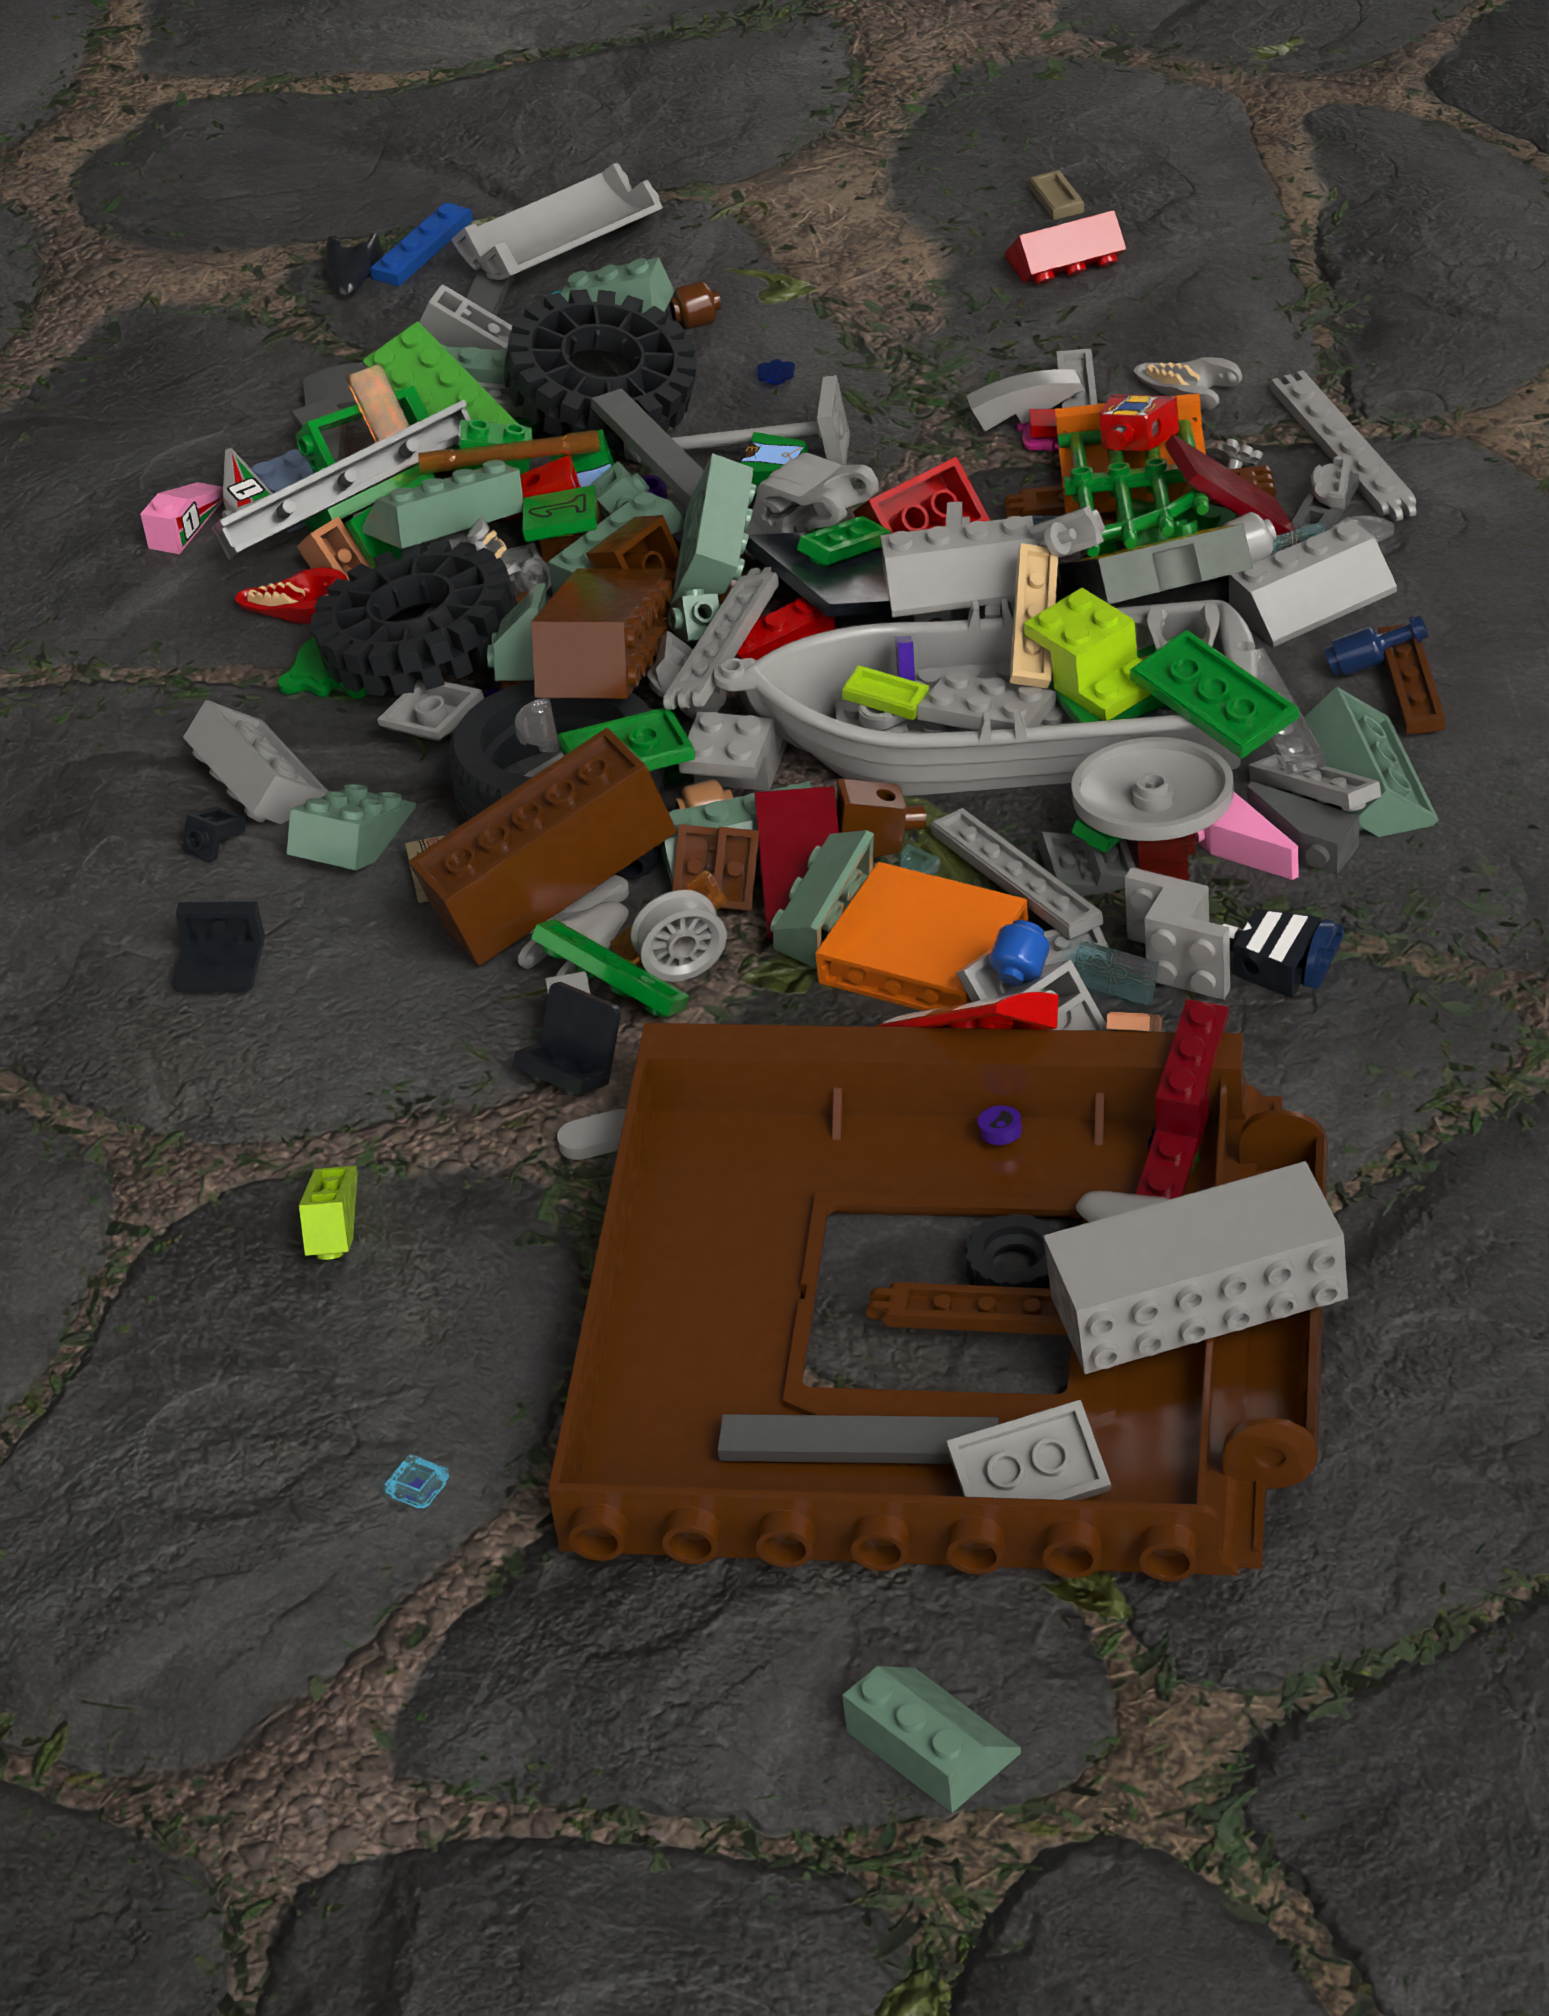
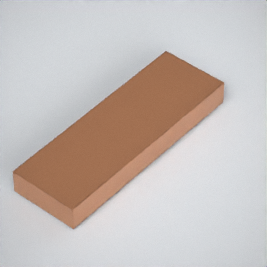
(1134, 1021)

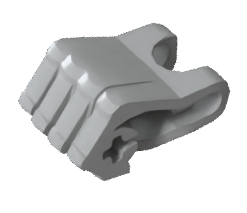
(810, 494)

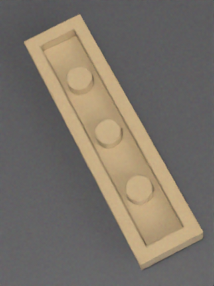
(1033, 593)

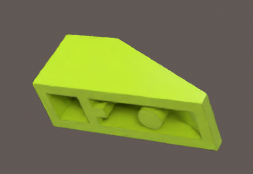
(329, 1212)

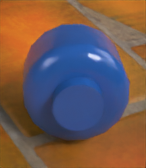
(1019, 952)

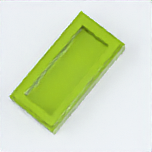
(884, 692)

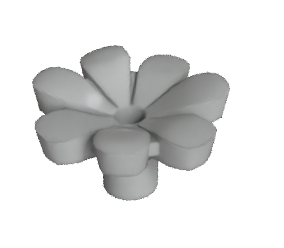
(1238, 455)

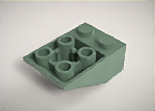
(346, 826)

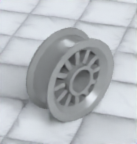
(678, 935)

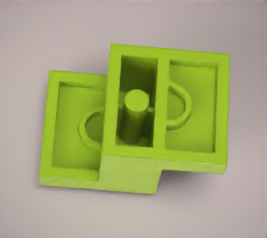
(1090, 652)

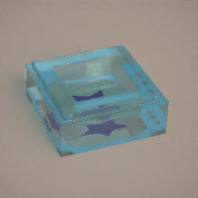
(416, 1482)

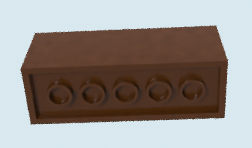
(600, 633)
(543, 846)

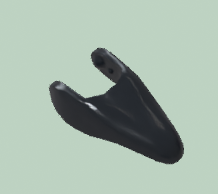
(350, 265)

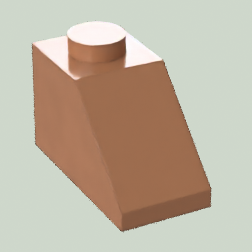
(332, 548)

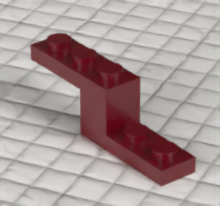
(1183, 1100)

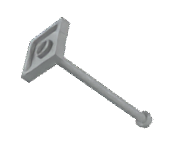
(830, 426)

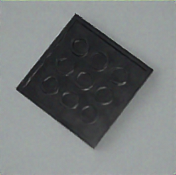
(838, 589)

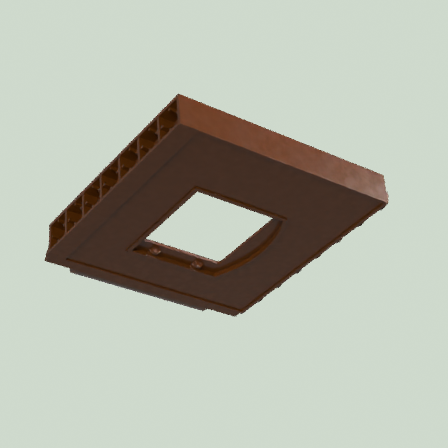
(713, 1276)

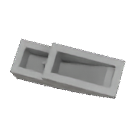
(1023, 392)

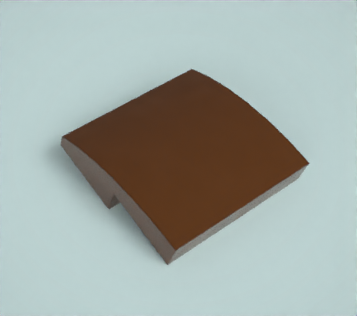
(726, 854)

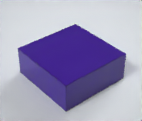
(905, 657)

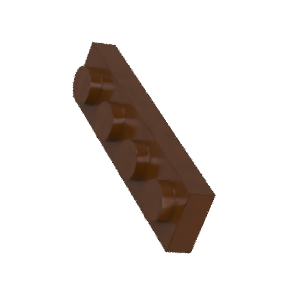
(1413, 686)

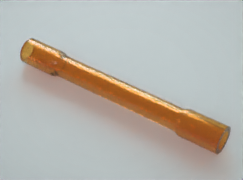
(567, 444)

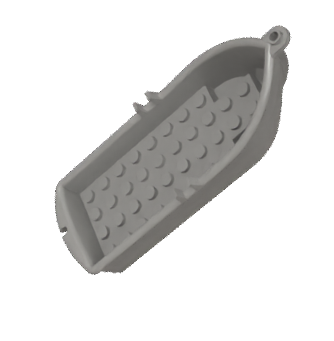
(805, 681)

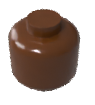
(694, 305)

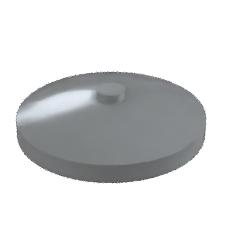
(1152, 788)

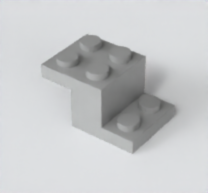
(734, 750)
(1177, 933)
(1075, 1003)

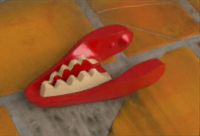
(291, 598)

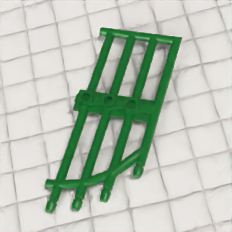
(1121, 480)

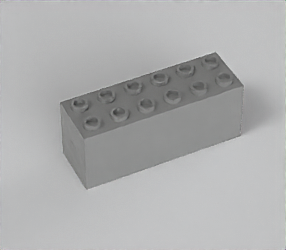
(1196, 1267)

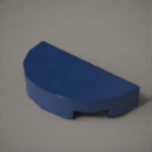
(1322, 952)

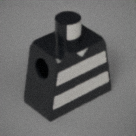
(1273, 949)

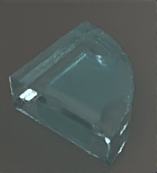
(919, 860)

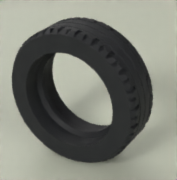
(488, 741)

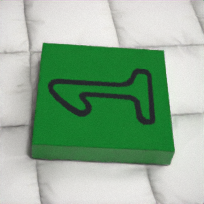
(560, 513)

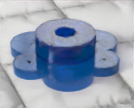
(776, 371)

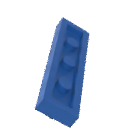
(421, 244)

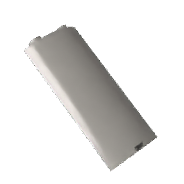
(556, 223)

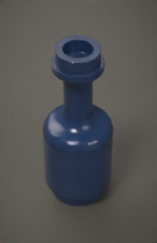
(1367, 648)

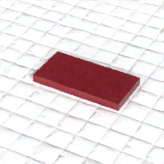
(1225, 485)
(789, 830)

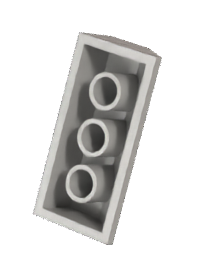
(953, 565)
(1311, 583)
(251, 762)

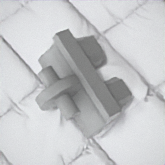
(1070, 532)

